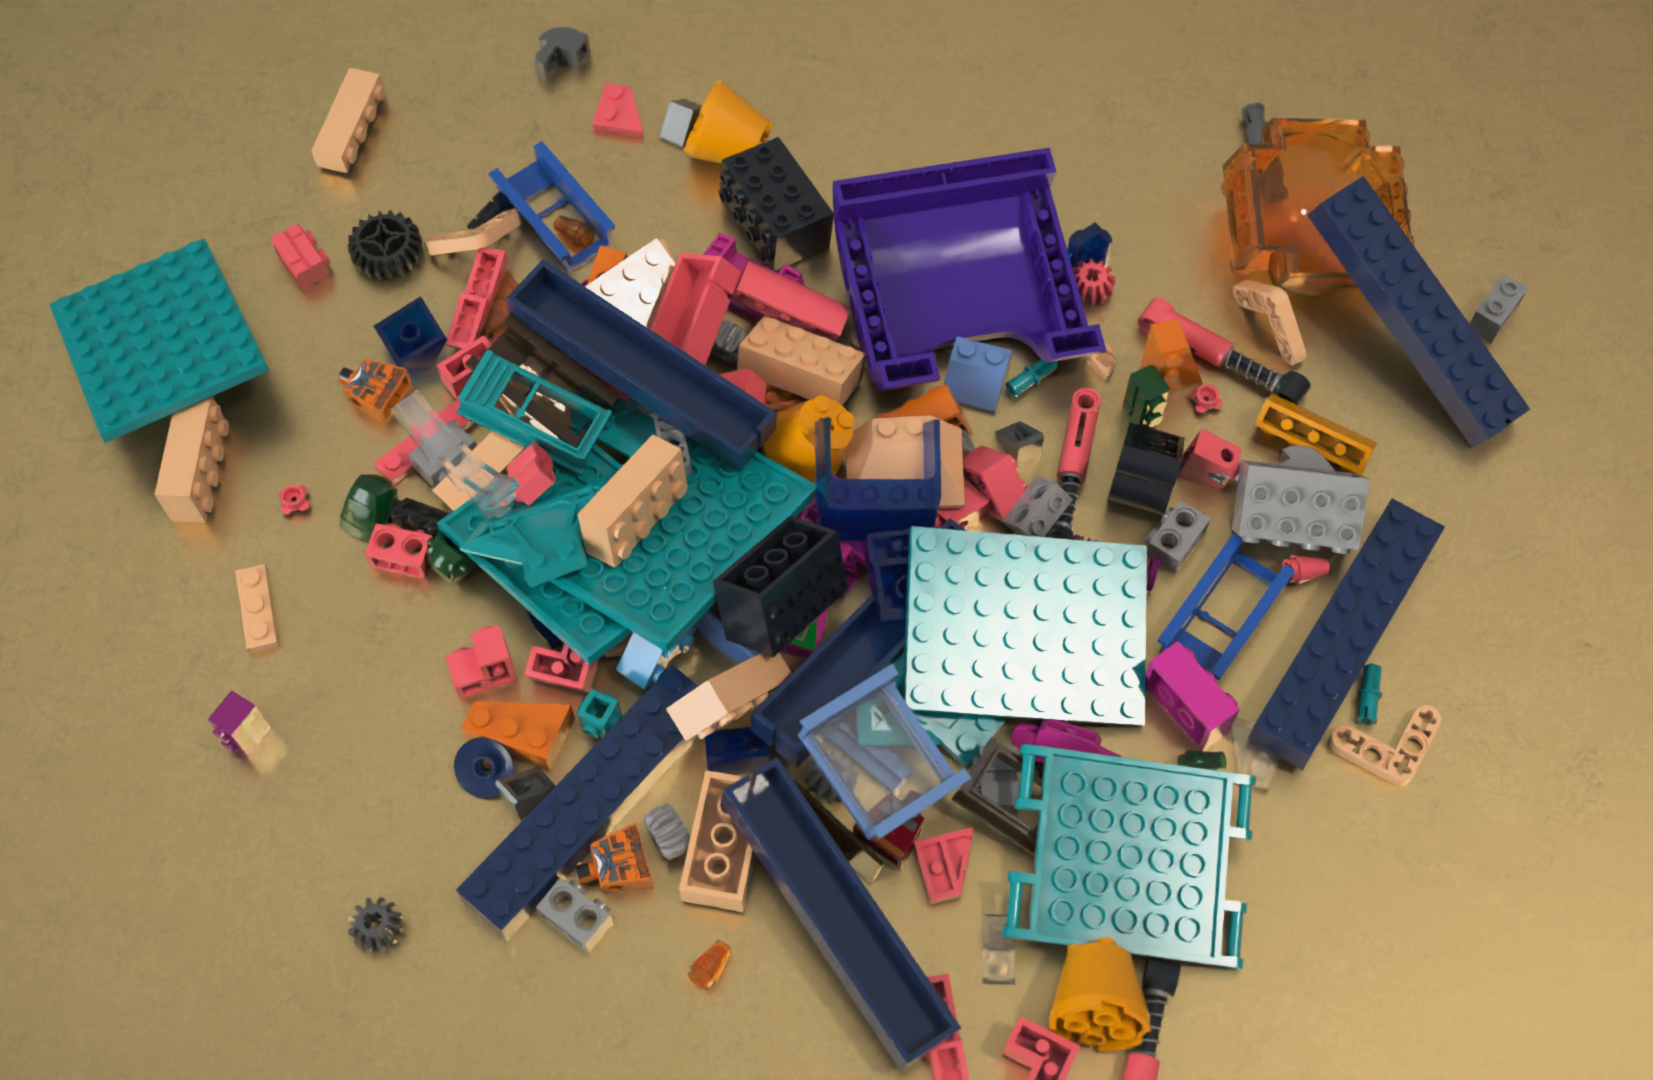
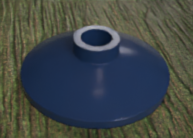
(471, 770)

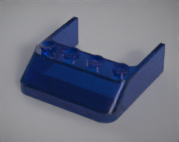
(876, 504)

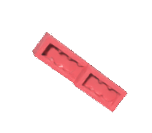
(478, 297)
(948, 1059)

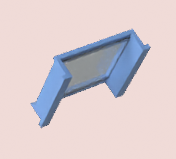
(878, 755)

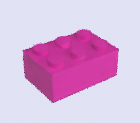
(1190, 696)

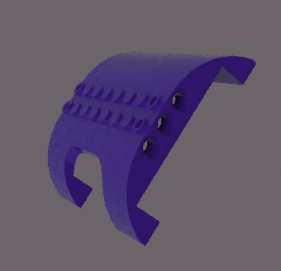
(958, 255)

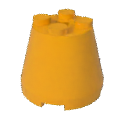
(726, 126)
(794, 436)
(1100, 998)

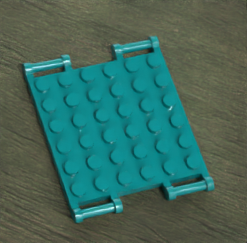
(1131, 855)

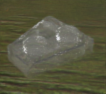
(1250, 757)

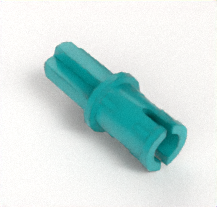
(1030, 377)
(1369, 694)

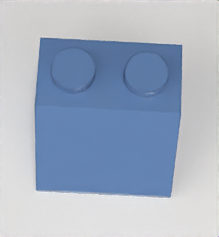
(977, 374)

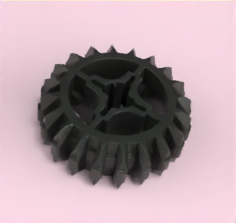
(400, 250)

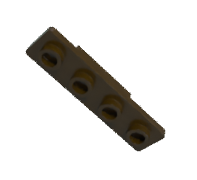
(857, 853)

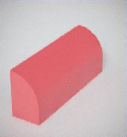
(790, 302)

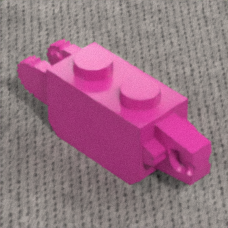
(1059, 735)

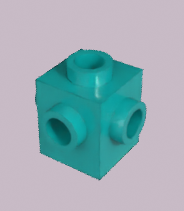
(598, 706)

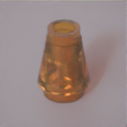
(575, 231)
(709, 966)

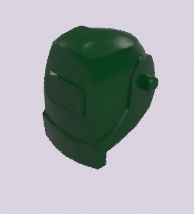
(368, 504)
(447, 559)

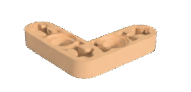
(475, 238)
(1275, 303)
(1389, 757)

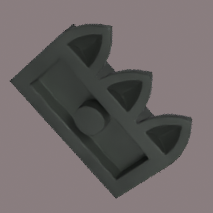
(418, 515)

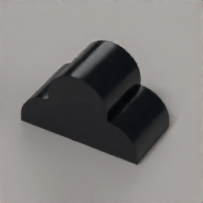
(1147, 469)

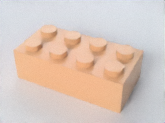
(801, 361)
(192, 461)
(633, 501)
(728, 695)
(718, 854)

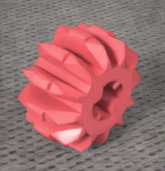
(1094, 281)

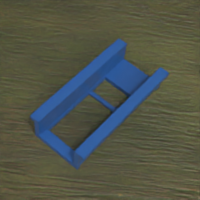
(539, 177)
(1207, 656)

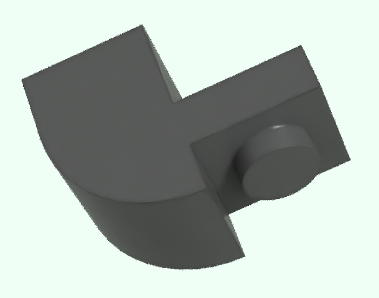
(560, 46)

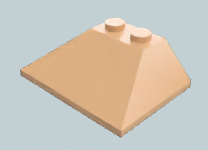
(895, 451)

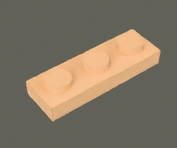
(257, 608)

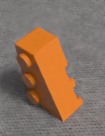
(1171, 355)
(938, 403)
(527, 730)

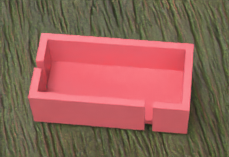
(695, 303)

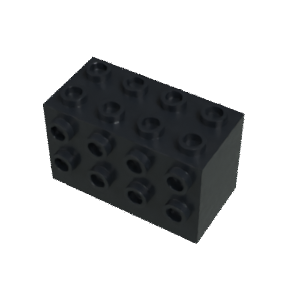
(775, 204)
(781, 585)

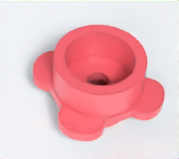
(1206, 391)
(291, 492)

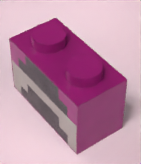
(238, 724)

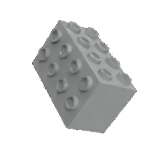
(1300, 506)

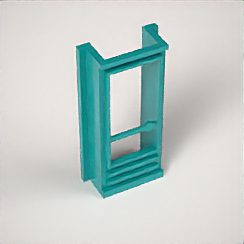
(488, 384)

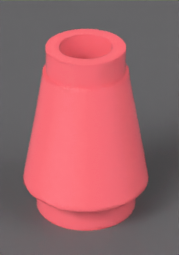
(1306, 567)

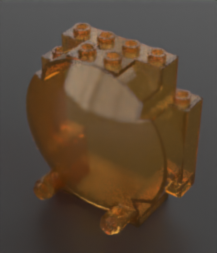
(1286, 178)

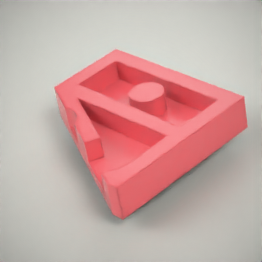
(617, 112)
(944, 863)

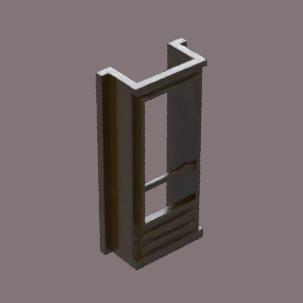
(517, 345)
(988, 811)

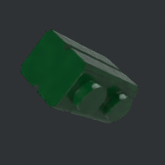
(1146, 396)

